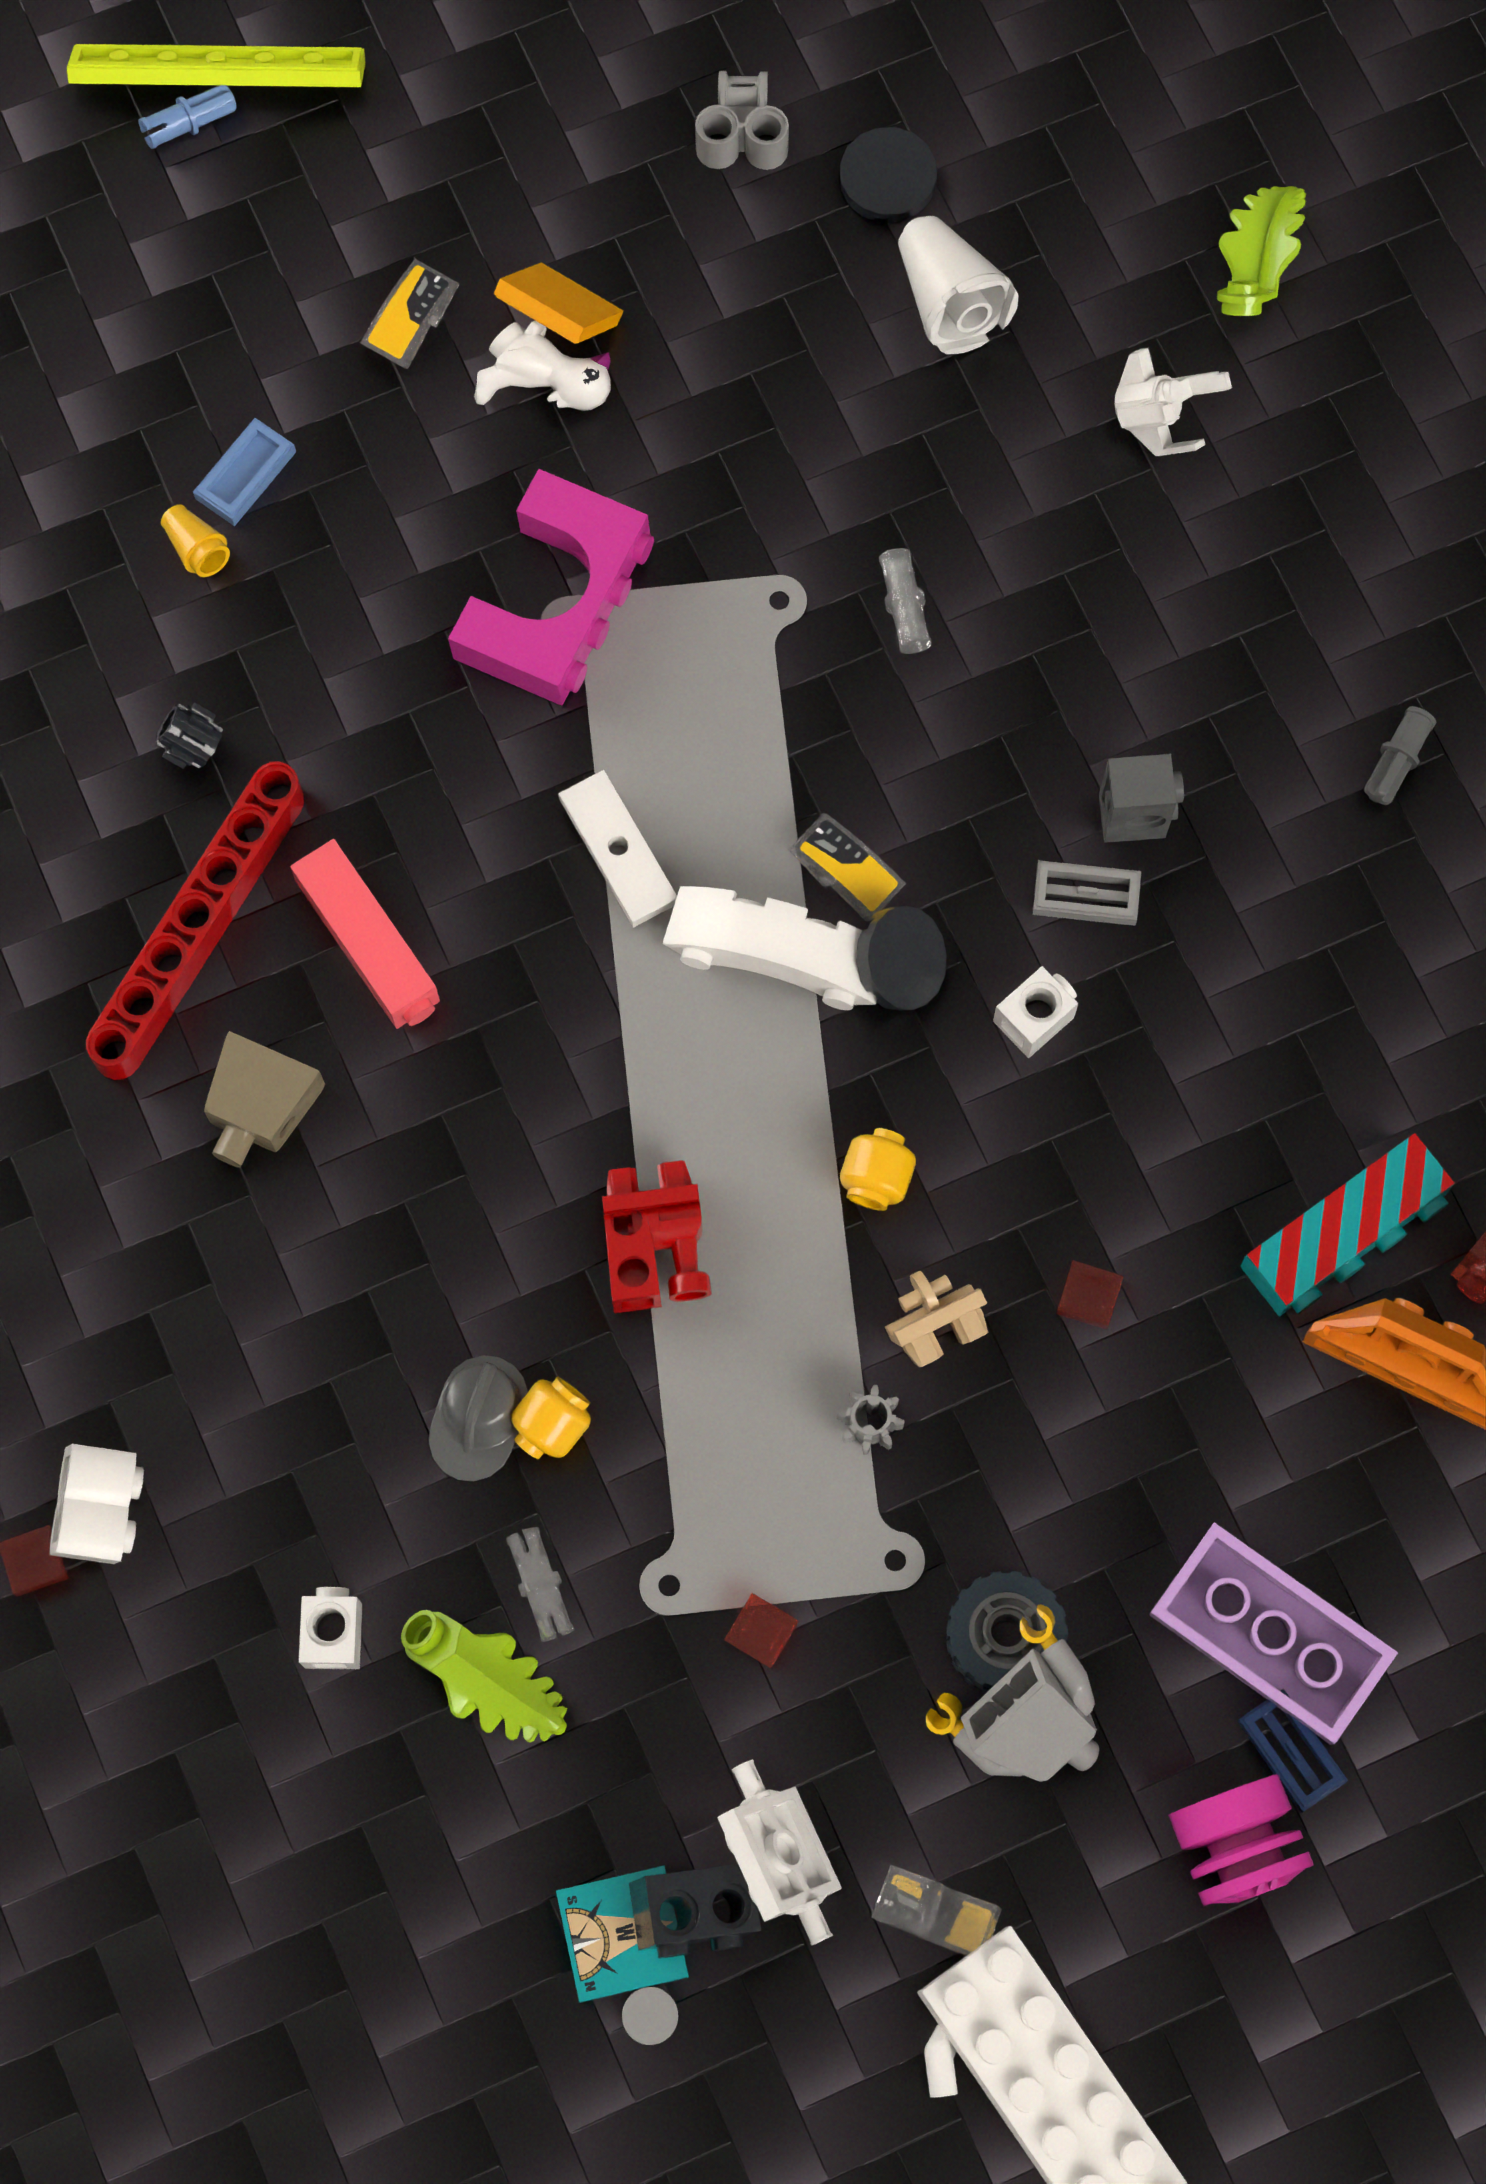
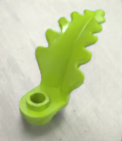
(1260, 248)
(484, 1677)

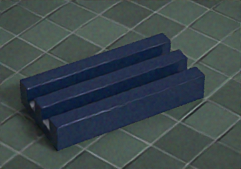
(1276, 1765)

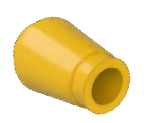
(197, 543)

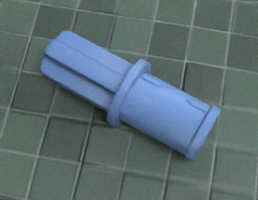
(188, 115)

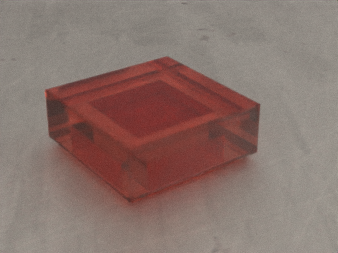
(1089, 1294)
(29, 1561)
(761, 1630)

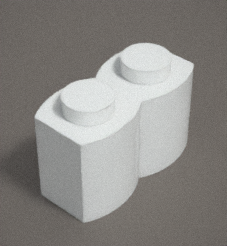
(95, 1504)

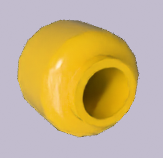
(877, 1169)
(550, 1418)

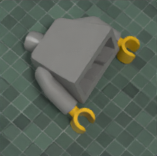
(1031, 1716)

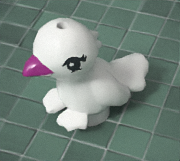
(533, 361)

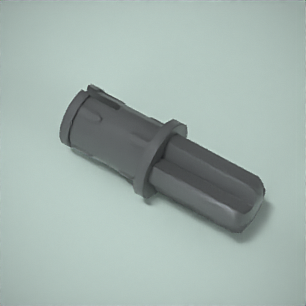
(1399, 755)

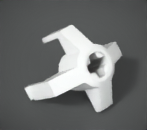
(1151, 402)

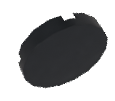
(888, 174)
(901, 958)

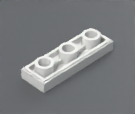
(605, 824)

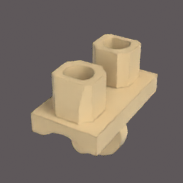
(958, 1308)

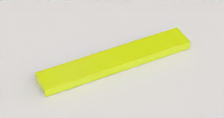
(216, 65)

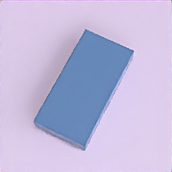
(244, 471)

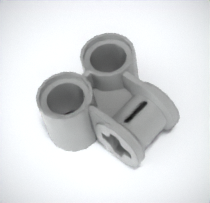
(742, 118)

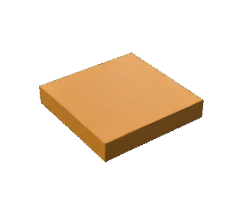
(558, 302)

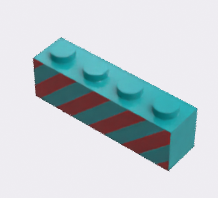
(1347, 1225)

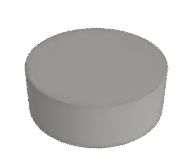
(650, 2016)

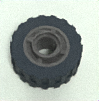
(982, 1607)

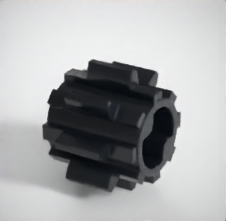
(189, 735)

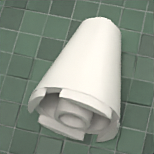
(954, 286)

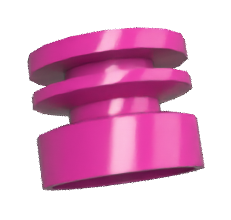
(1241, 1840)

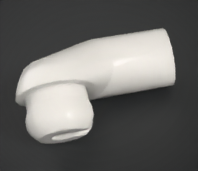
(940, 2064)

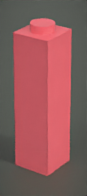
(366, 935)

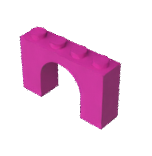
(551, 652)

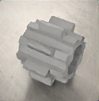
(872, 1404)

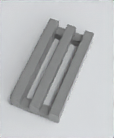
(1086, 912)

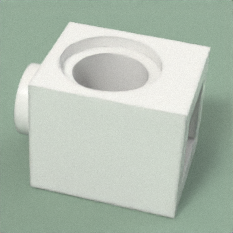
(1026, 1030)
(335, 1654)

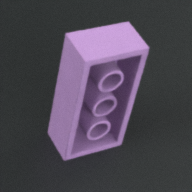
(1273, 1634)

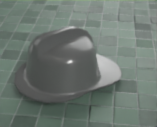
(473, 1418)

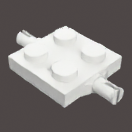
(779, 1853)

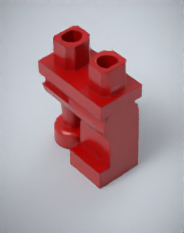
(651, 1222)

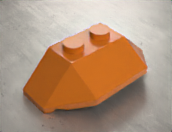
(1410, 1353)

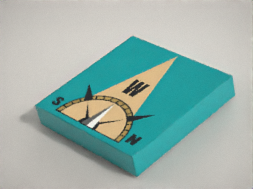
(604, 1939)

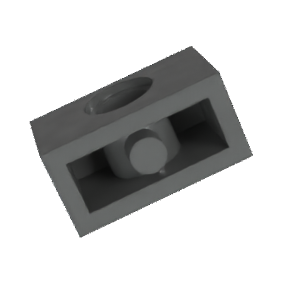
(1139, 797)

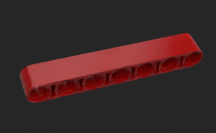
(195, 944)

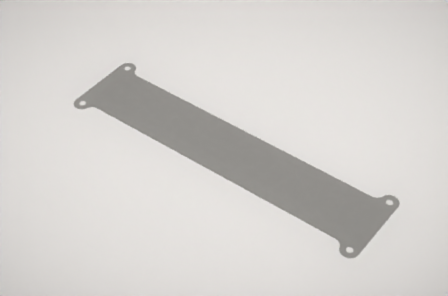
(737, 1088)

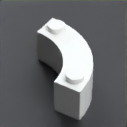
(771, 939)

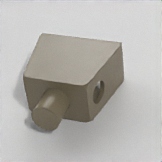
(257, 1097)

